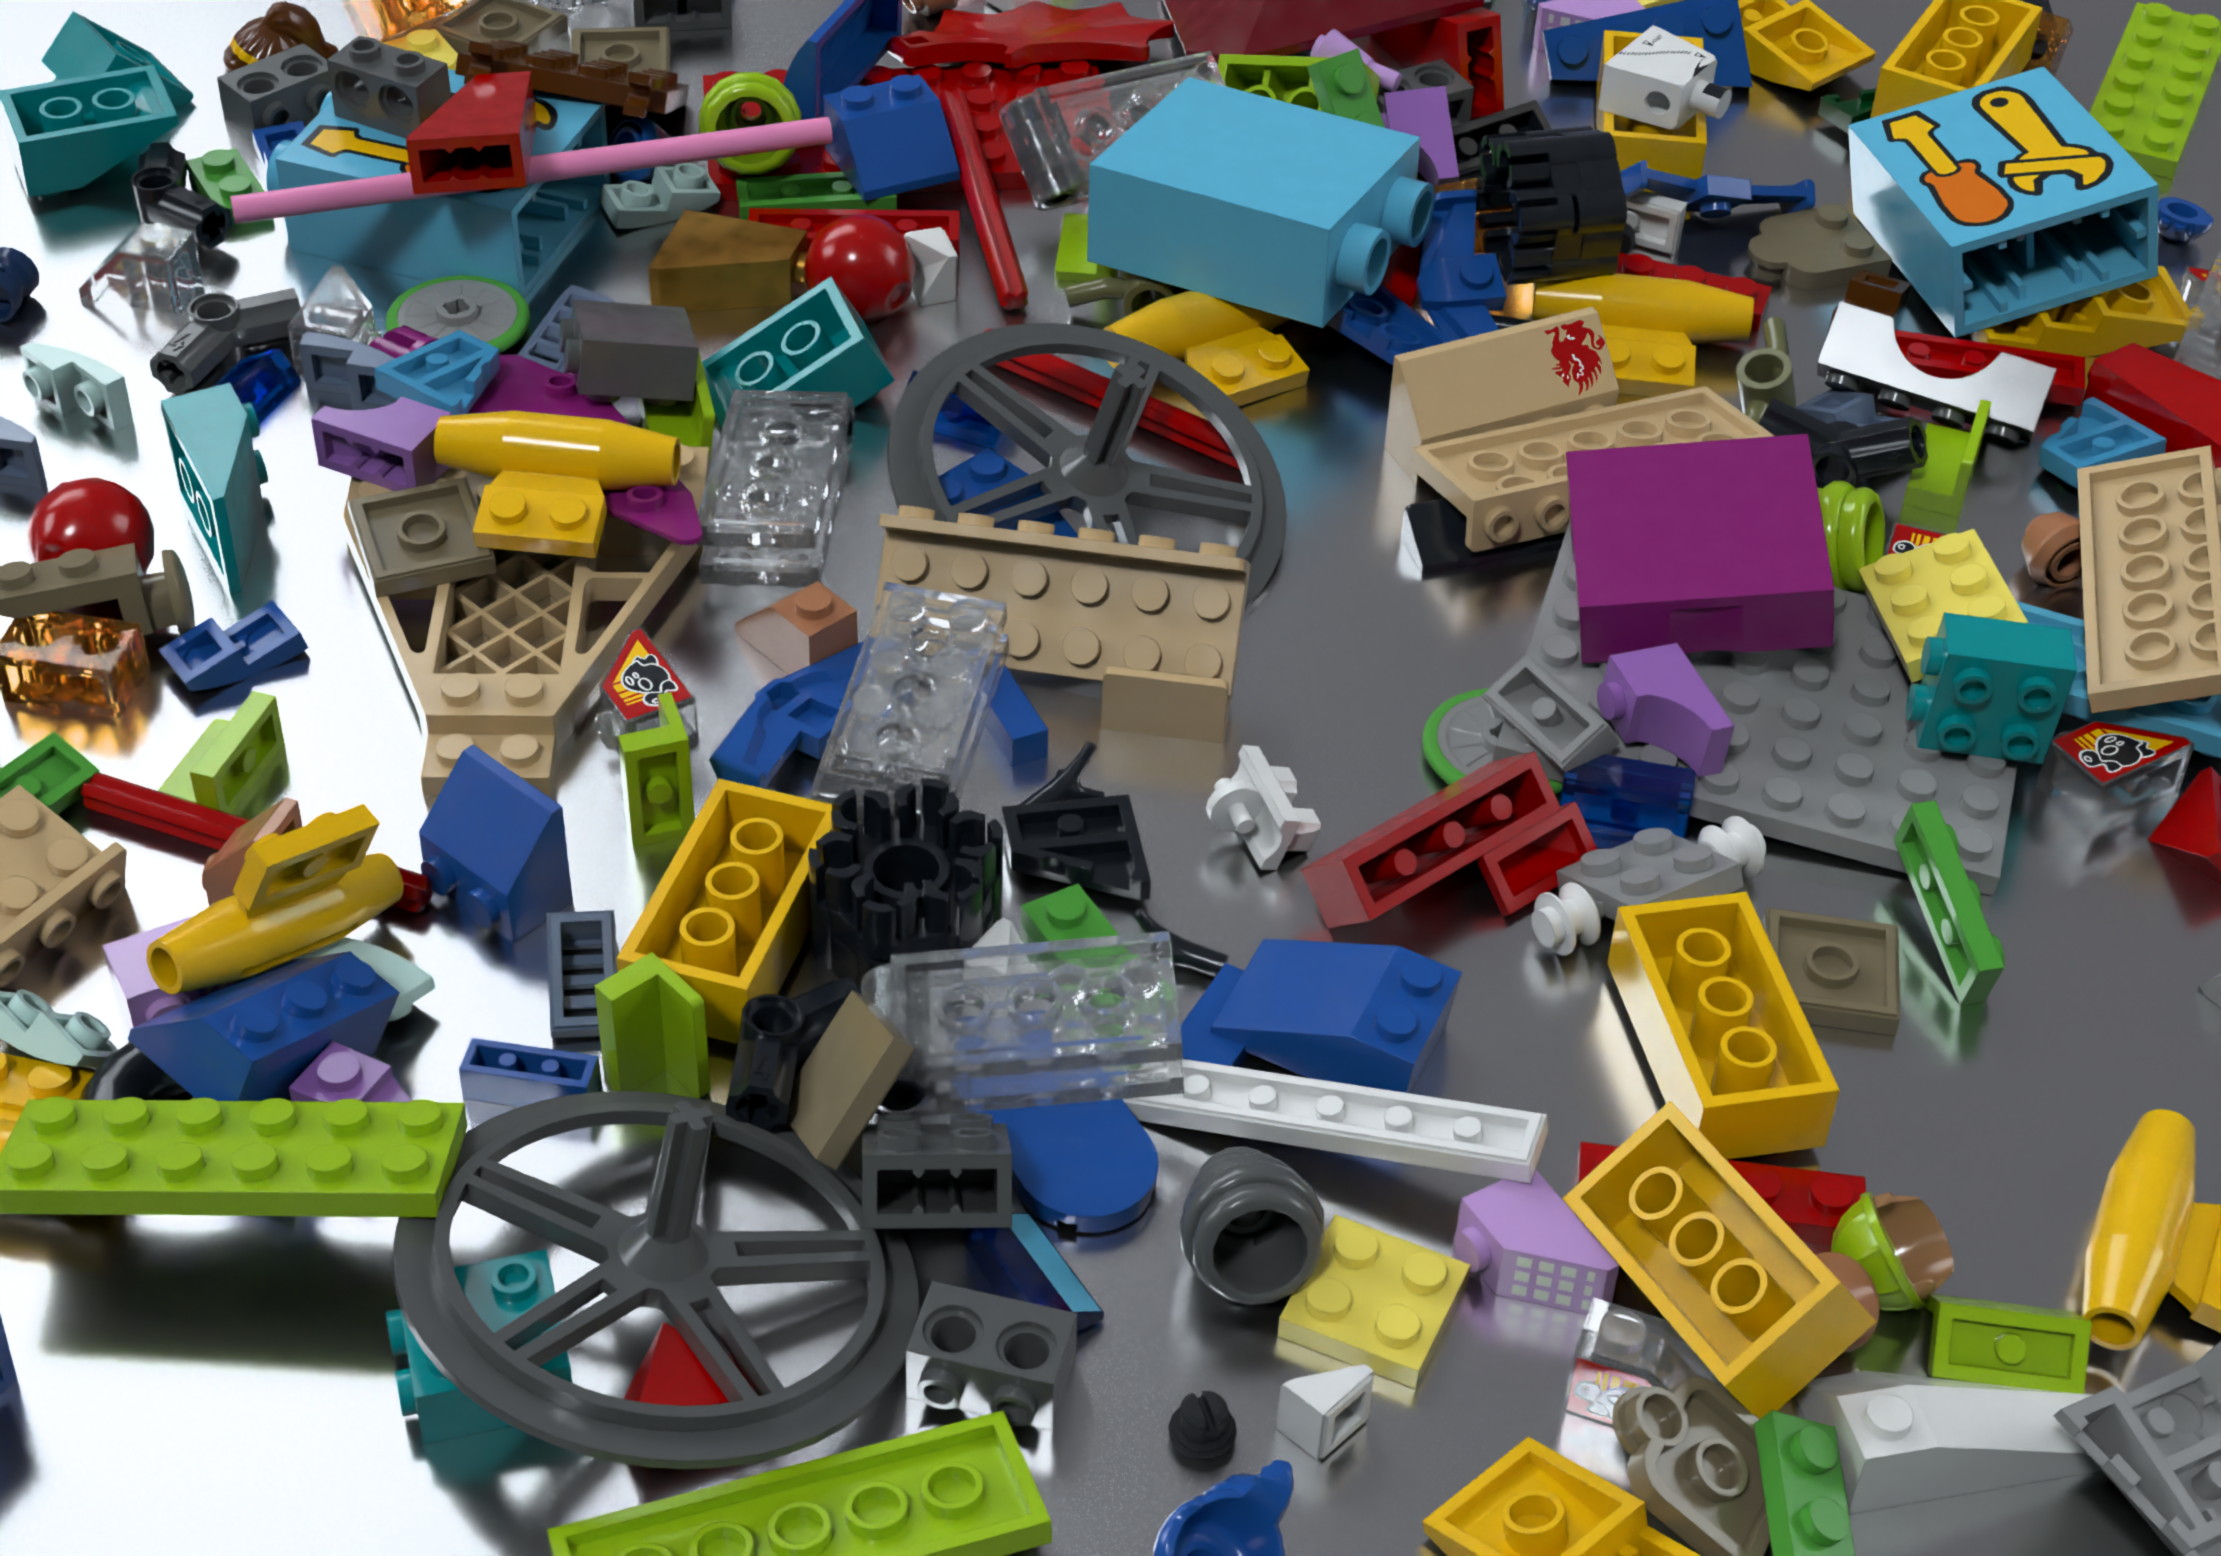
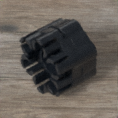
(1562, 202)
(904, 881)

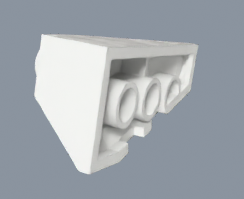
(1940, 1437)

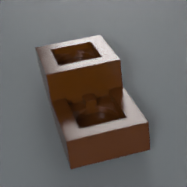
(1876, 293)

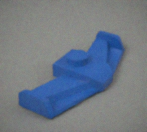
(1716, 194)
(1453, 281)
(786, 717)

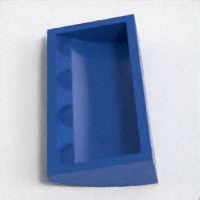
(842, 51)

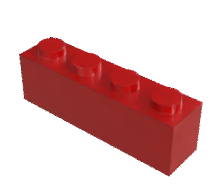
(1430, 840)

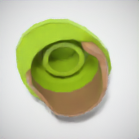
(1897, 1246)

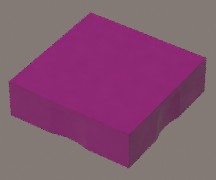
(1699, 547)

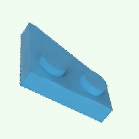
(442, 373)
(2096, 439)

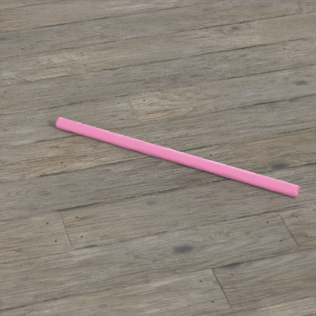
(542, 168)

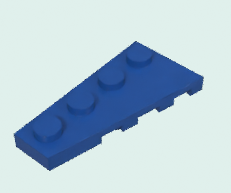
(1575, 49)
(1385, 325)

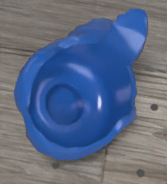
(1232, 1517)

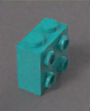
(1992, 687)
(499, 1294)

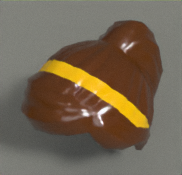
(280, 29)

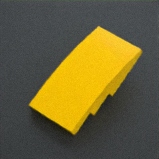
(1798, 44)
(2137, 313)
(1545, 1507)

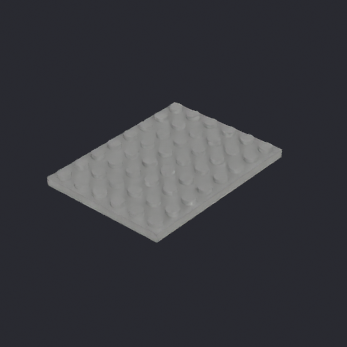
(1814, 742)

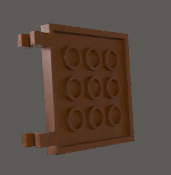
(562, 74)

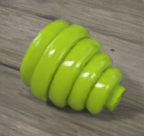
(723, 111)
(1852, 530)

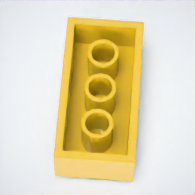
(1957, 49)
(1666, 150)
(734, 899)
(1722, 1024)
(1718, 1262)

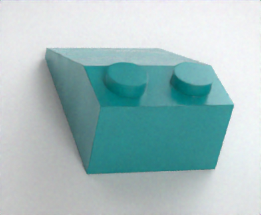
(83, 126)
(805, 346)
(218, 474)

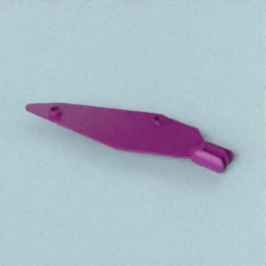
(539, 389)

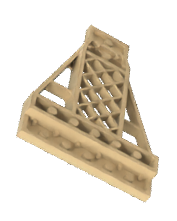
(531, 705)

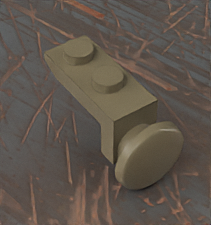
(100, 576)

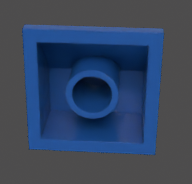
(890, 137)
(496, 847)

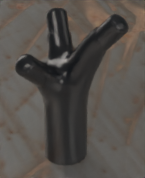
(1067, 781)
(1185, 952)

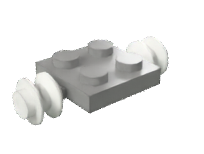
(1645, 871)

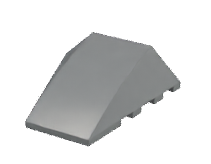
(2162, 1451)

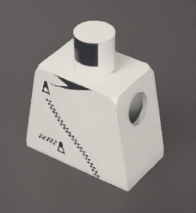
(1662, 81)

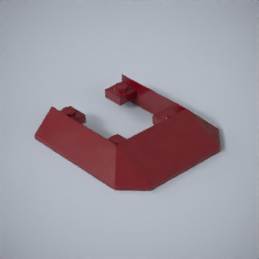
(1293, 25)

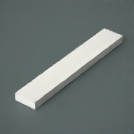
(1352, 1120)

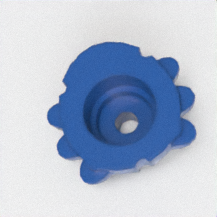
(2182, 220)

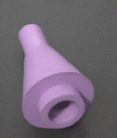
(1336, 43)

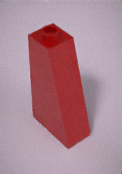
(1466, 42)
(477, 137)
(2160, 396)

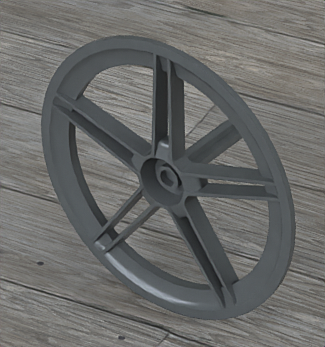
(1092, 469)
(657, 1264)

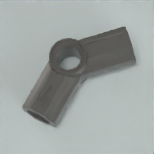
(221, 333)

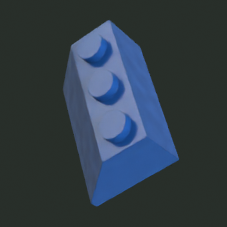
(269, 1028)

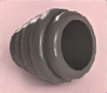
(1274, 1244)

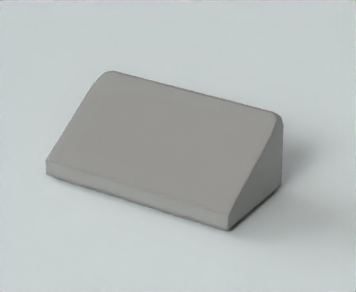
(1550, 715)

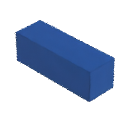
(1016, 723)
(525, 1073)

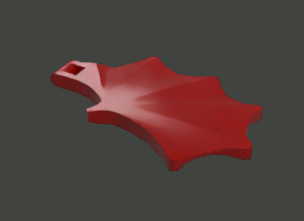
(1032, 35)

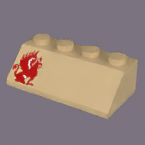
(1498, 382)

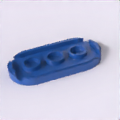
(1081, 1162)

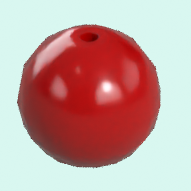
(866, 262)
(89, 516)

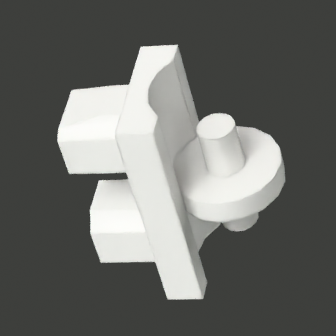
(1261, 809)

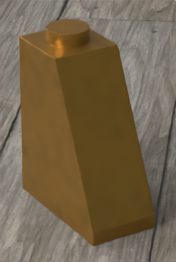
(727, 264)

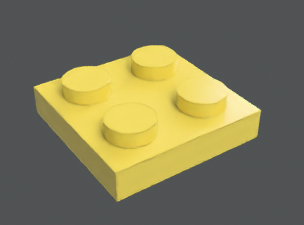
(1375, 1301)

